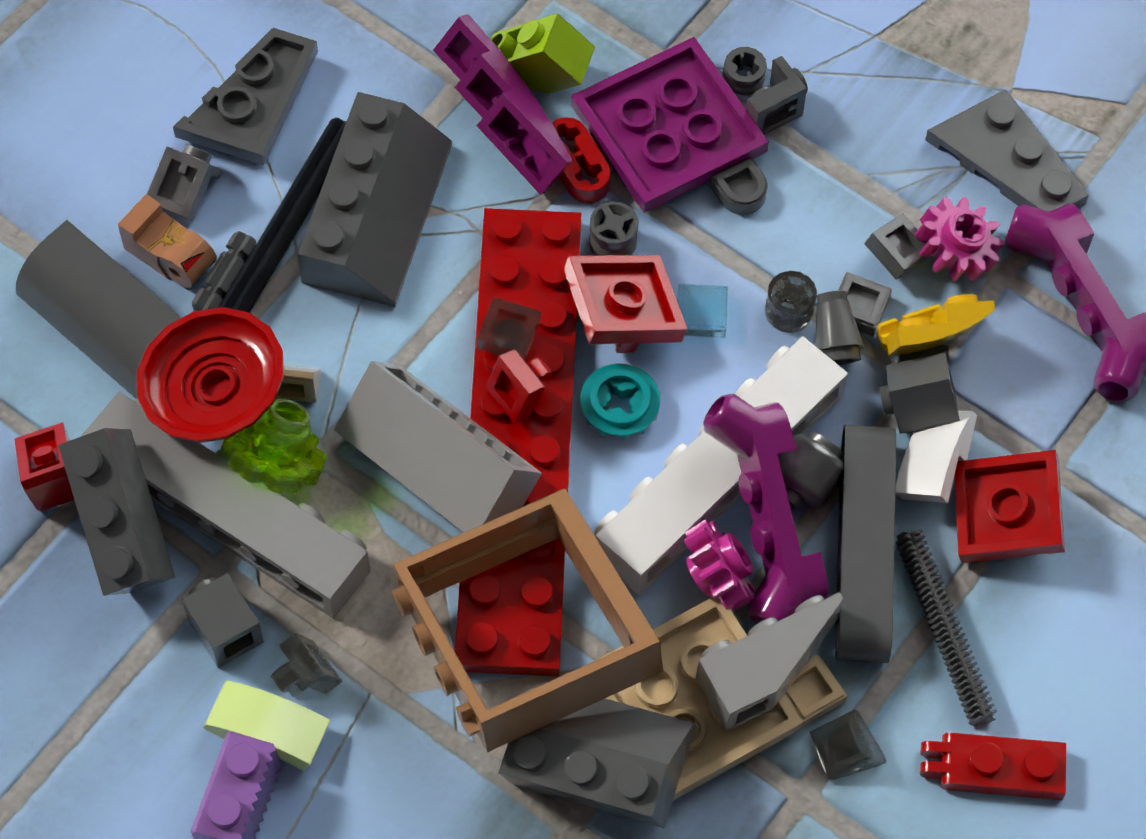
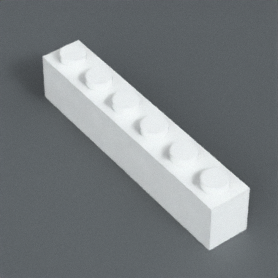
(705, 475)

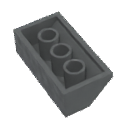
(373, 201)

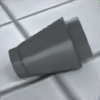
(837, 329)

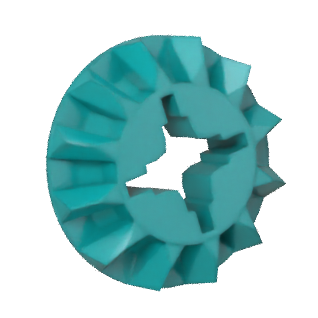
(623, 381)

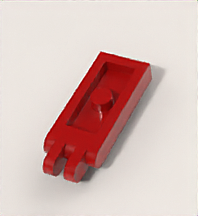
(997, 765)

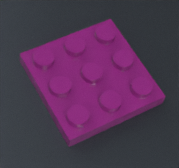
(668, 124)

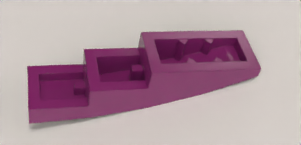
(503, 100)

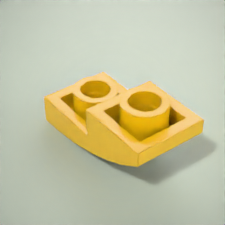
(950, 321)

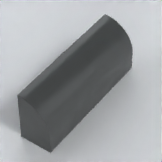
(93, 302)

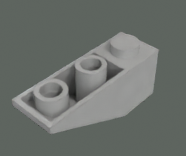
(756, 671)

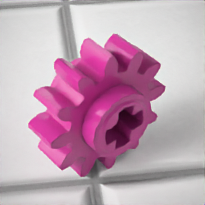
(959, 239)
(719, 565)

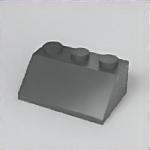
(605, 760)

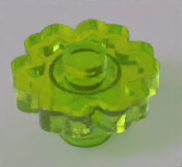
(278, 450)

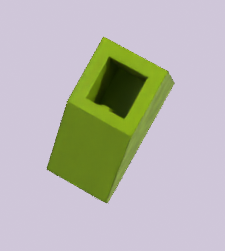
(546, 53)

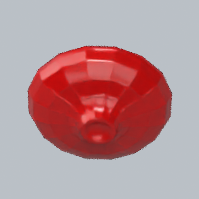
(210, 375)

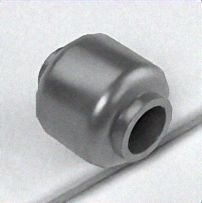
(811, 470)

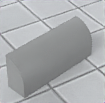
(434, 448)

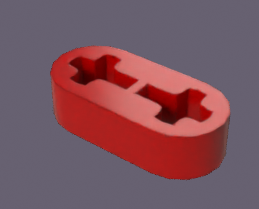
(586, 156)

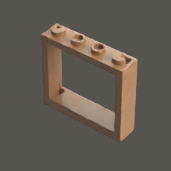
(499, 542)

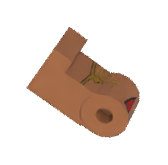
(165, 243)

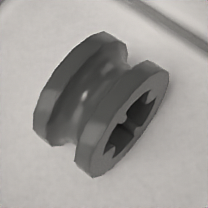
(745, 57)

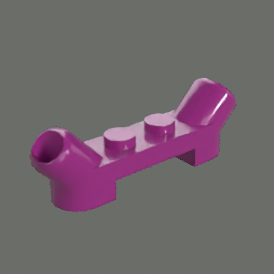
(1063, 242)
(758, 439)

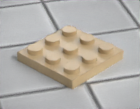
(680, 696)

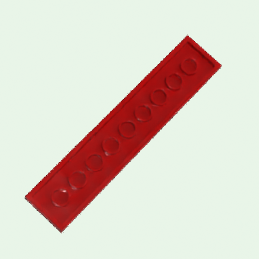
(514, 611)

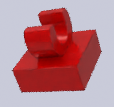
(517, 384)

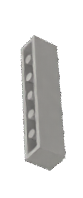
(242, 516)

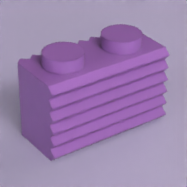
(237, 789)

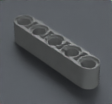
(866, 544)

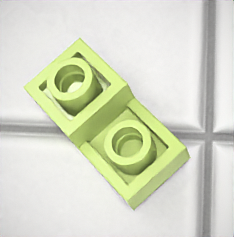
(269, 718)

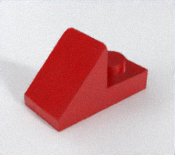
(43, 468)

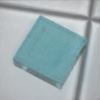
(704, 309)

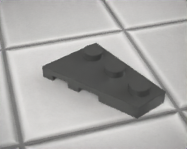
(254, 101)
(1010, 152)

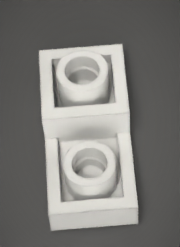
(932, 460)

